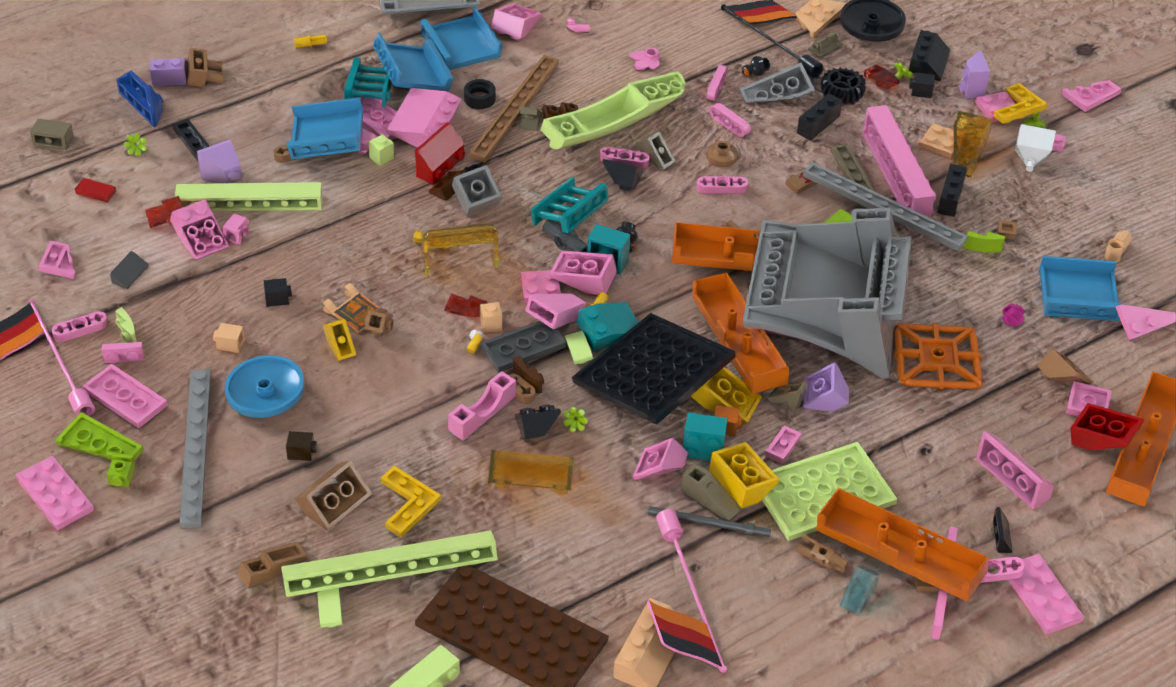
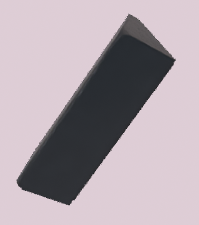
(1001, 532)

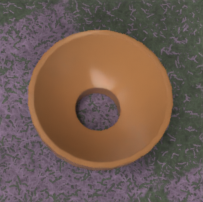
(722, 157)

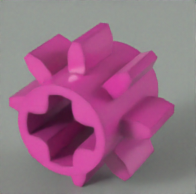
(1013, 315)

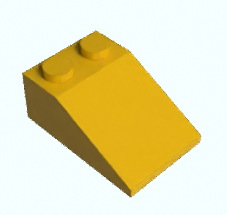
(727, 391)

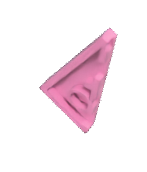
(1141, 320)

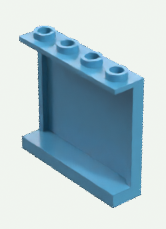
(463, 40)
(414, 65)
(326, 128)
(1079, 288)

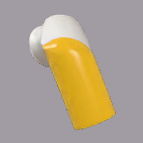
(476, 337)

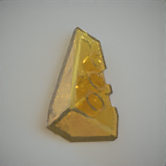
(970, 139)

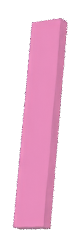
(941, 598)

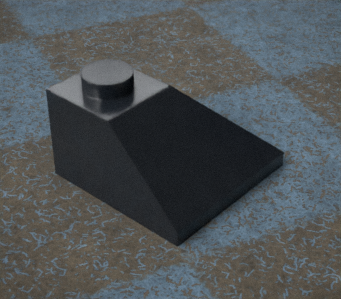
(623, 175)

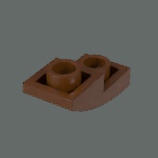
(551, 110)
(528, 374)

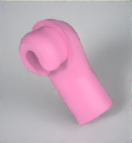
(577, 27)

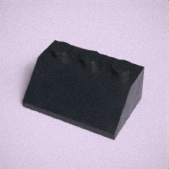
(929, 55)

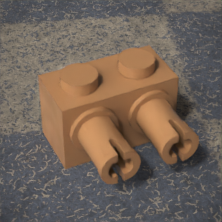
(198, 68)

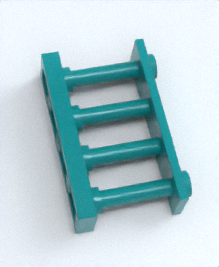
(356, 76)
(572, 215)

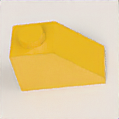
(339, 339)

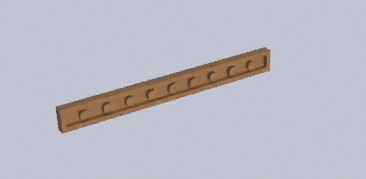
(511, 111)

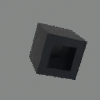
(922, 85)
(277, 292)

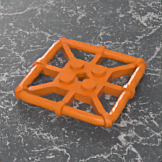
(947, 361)

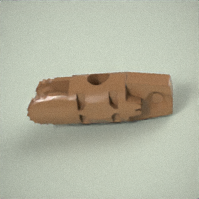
(822, 554)

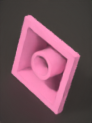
(661, 459)

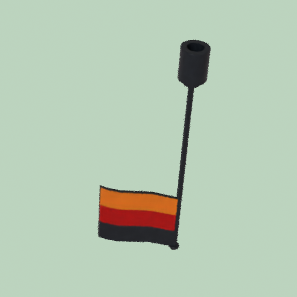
(769, 11)

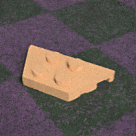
(818, 14)

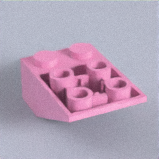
(198, 229)

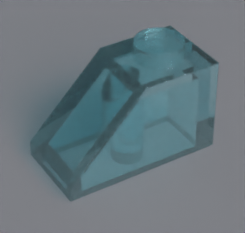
(860, 589)

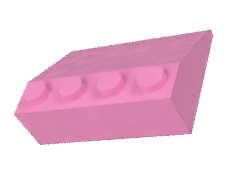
(423, 114)

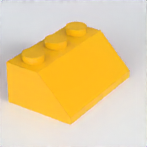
(742, 474)

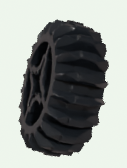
(843, 84)

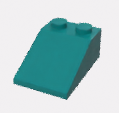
(605, 323)

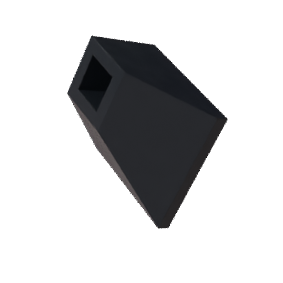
(536, 423)

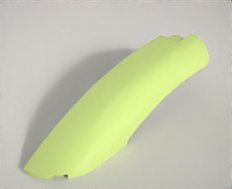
(615, 112)

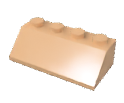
(643, 655)

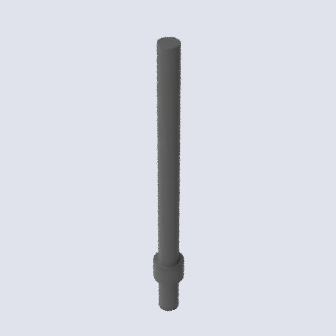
(749, 528)

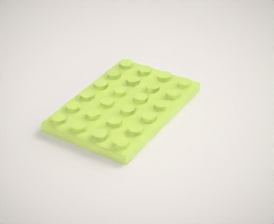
(811, 482)

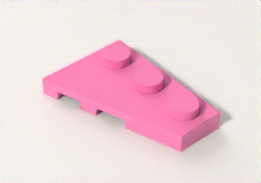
(1091, 96)

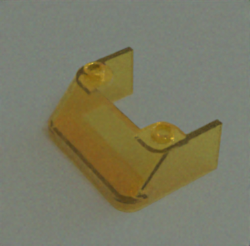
(459, 236)
(531, 470)

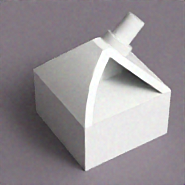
(1034, 145)

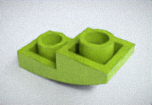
(981, 243)

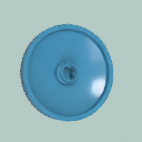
(264, 386)

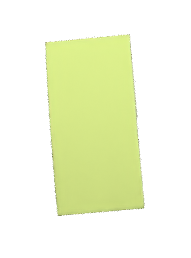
(126, 325)
(578, 347)
(329, 608)

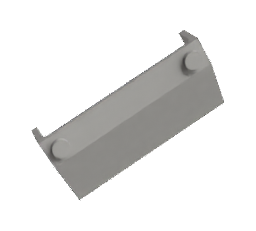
(404, 6)

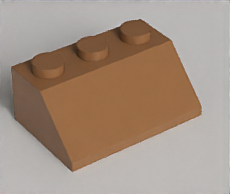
(334, 495)

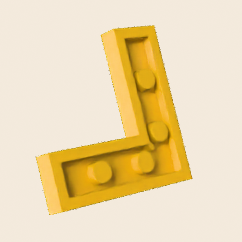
(1026, 104)
(420, 501)

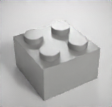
(476, 190)

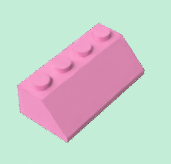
(1013, 471)

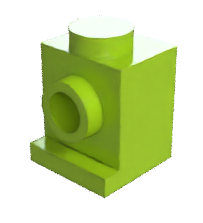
(121, 470)

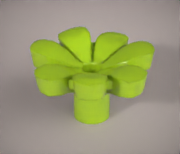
(902, 71)
(1035, 121)
(133, 147)
(575, 419)

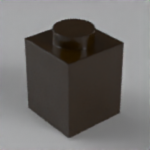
(300, 446)

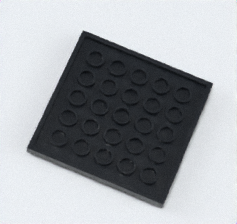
(653, 368)

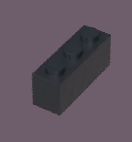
(819, 116)
(952, 190)

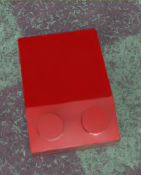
(1103, 428)

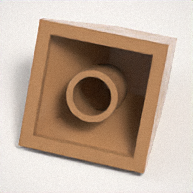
(1061, 369)

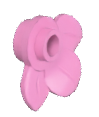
(646, 59)

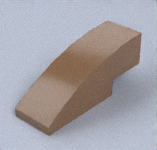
(268, 565)

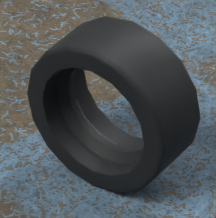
(479, 102)

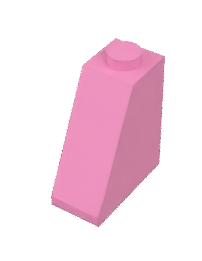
(554, 309)

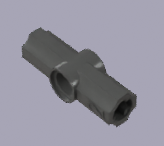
(564, 240)

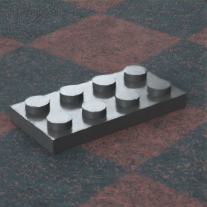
(528, 342)

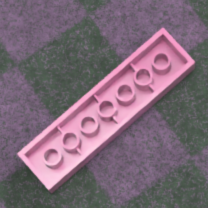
(897, 161)

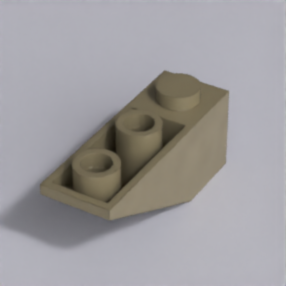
(708, 491)

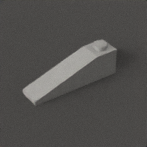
(782, 85)

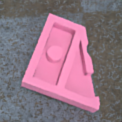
(57, 260)

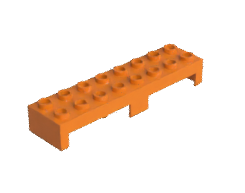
(714, 246)
(724, 310)
(1142, 458)
(901, 545)

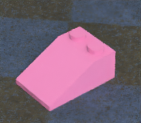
(514, 20)
(585, 271)

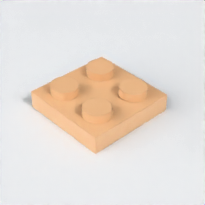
(938, 140)

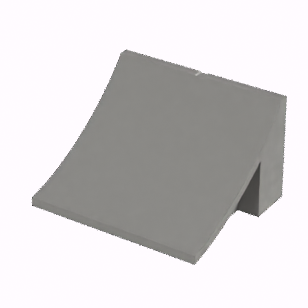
(833, 285)

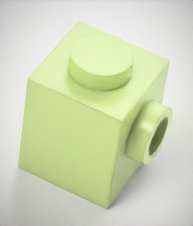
(381, 150)

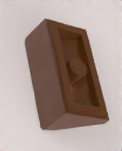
(444, 188)

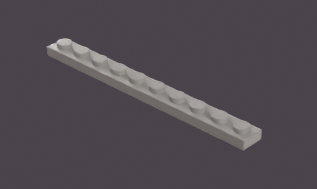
(872, 200)
(195, 449)

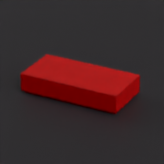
(95, 189)

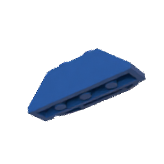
(141, 96)

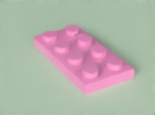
(377, 118)
(125, 396)
(55, 493)
(1045, 596)

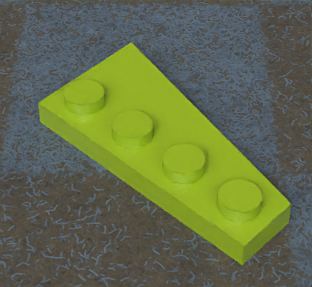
(96, 439)

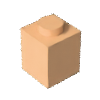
(491, 317)
(229, 337)

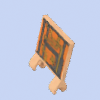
(353, 310)

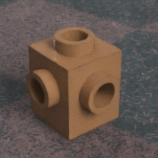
(372, 321)

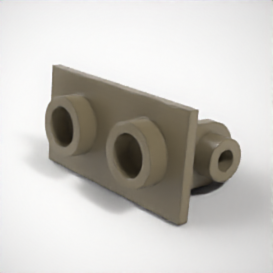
(826, 44)

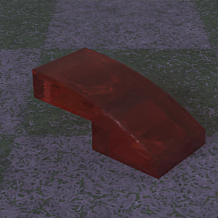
(882, 76)
(162, 214)
(464, 307)

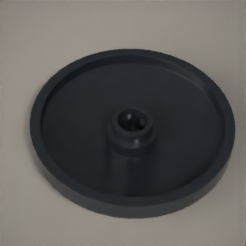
(873, 19)

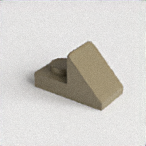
(530, 118)
(790, 393)

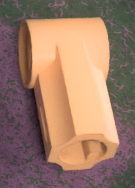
(1117, 246)

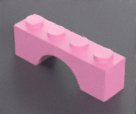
(466, 420)

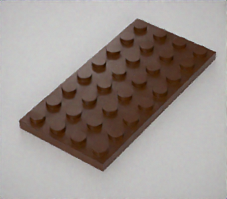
(511, 630)

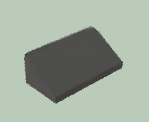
(128, 270)

